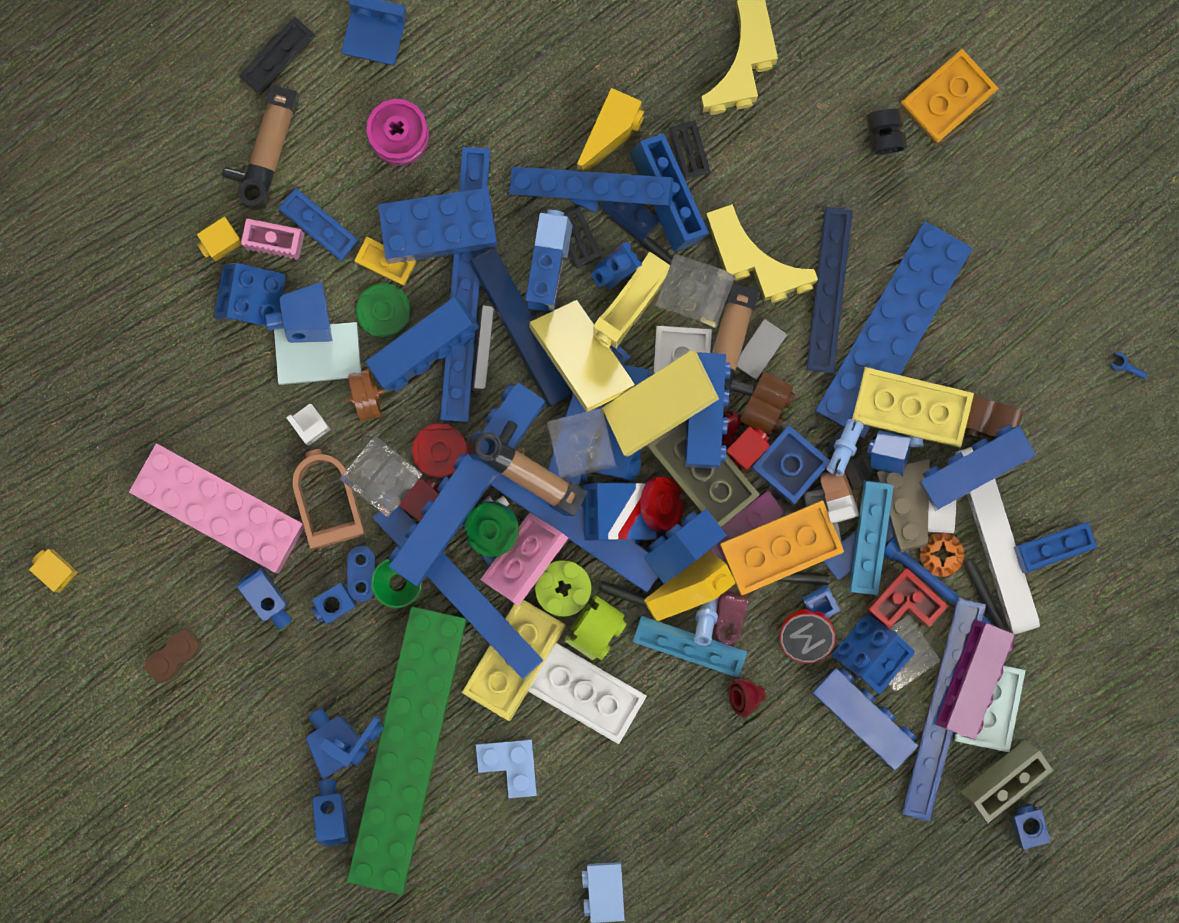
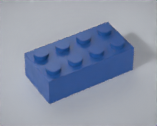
(437, 225)

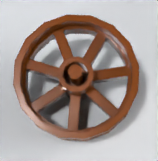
(364, 395)

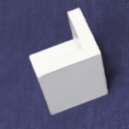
(309, 424)

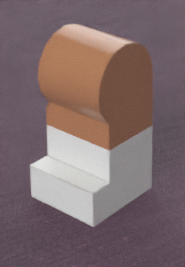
(838, 497)

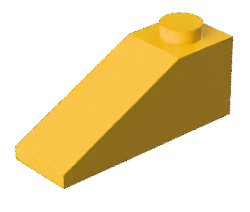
(690, 588)

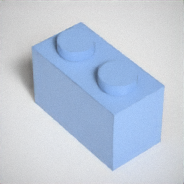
(554, 231)
(605, 892)

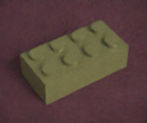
(718, 490)

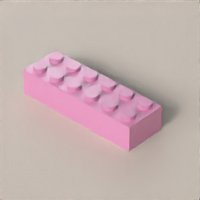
(217, 508)

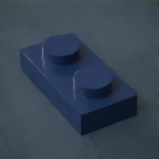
(632, 217)

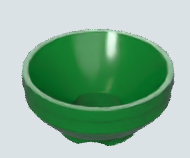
(384, 593)

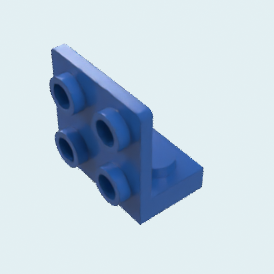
(374, 30)
(248, 293)
(873, 653)
(339, 749)

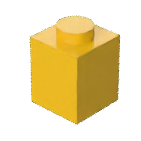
(218, 239)
(52, 570)

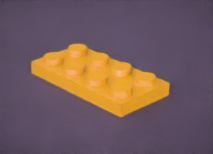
(781, 547)

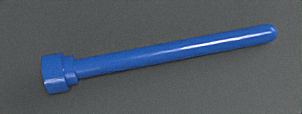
(892, 552)

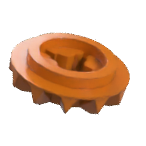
(933, 564)

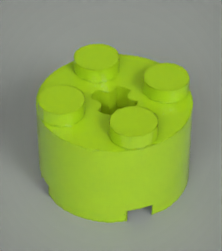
(577, 596)
(596, 628)

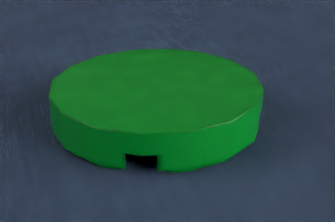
(383, 310)
(492, 529)

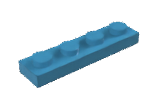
(871, 537)
(682, 645)

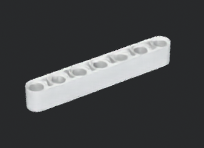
(1001, 556)

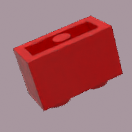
(748, 448)

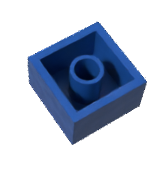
(790, 465)
(684, 545)

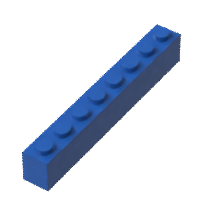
(462, 490)
(620, 555)

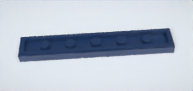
(829, 290)
(516, 321)

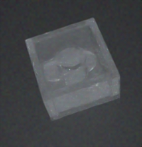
(695, 290)
(581, 444)
(381, 476)

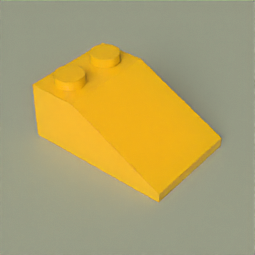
(614, 126)

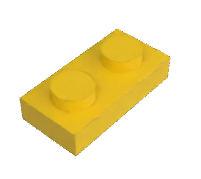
(373, 258)

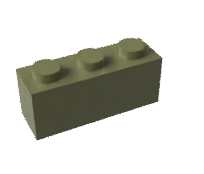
(1006, 781)

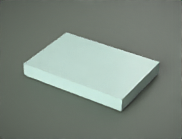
(318, 360)
(1002, 713)

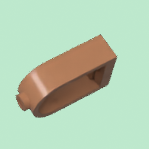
(334, 534)

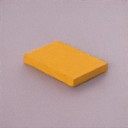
(949, 96)

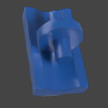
(616, 267)

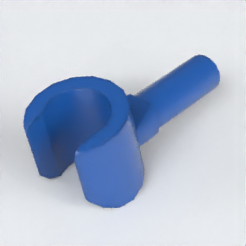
(1128, 367)

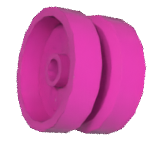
(394, 116)

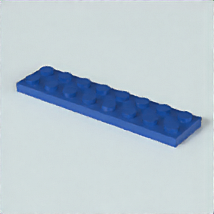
(897, 318)

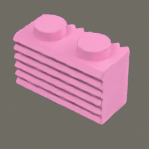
(272, 239)

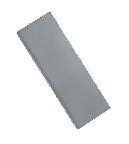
(482, 348)

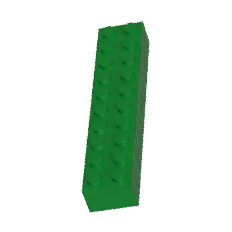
(407, 751)

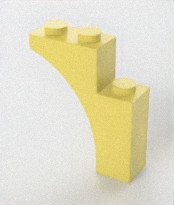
(754, 52)
(741, 256)
(631, 302)

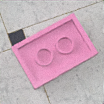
(522, 566)

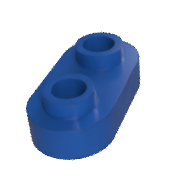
(360, 573)

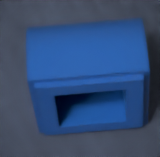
(821, 601)

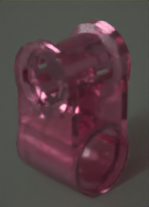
(731, 611)

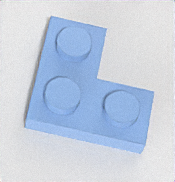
(516, 759)

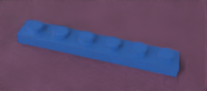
(591, 186)

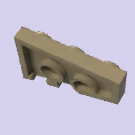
(908, 505)

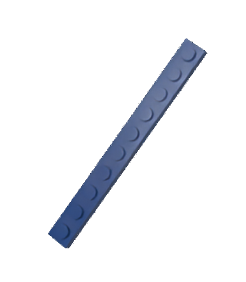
(465, 287)

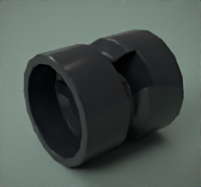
(884, 122)

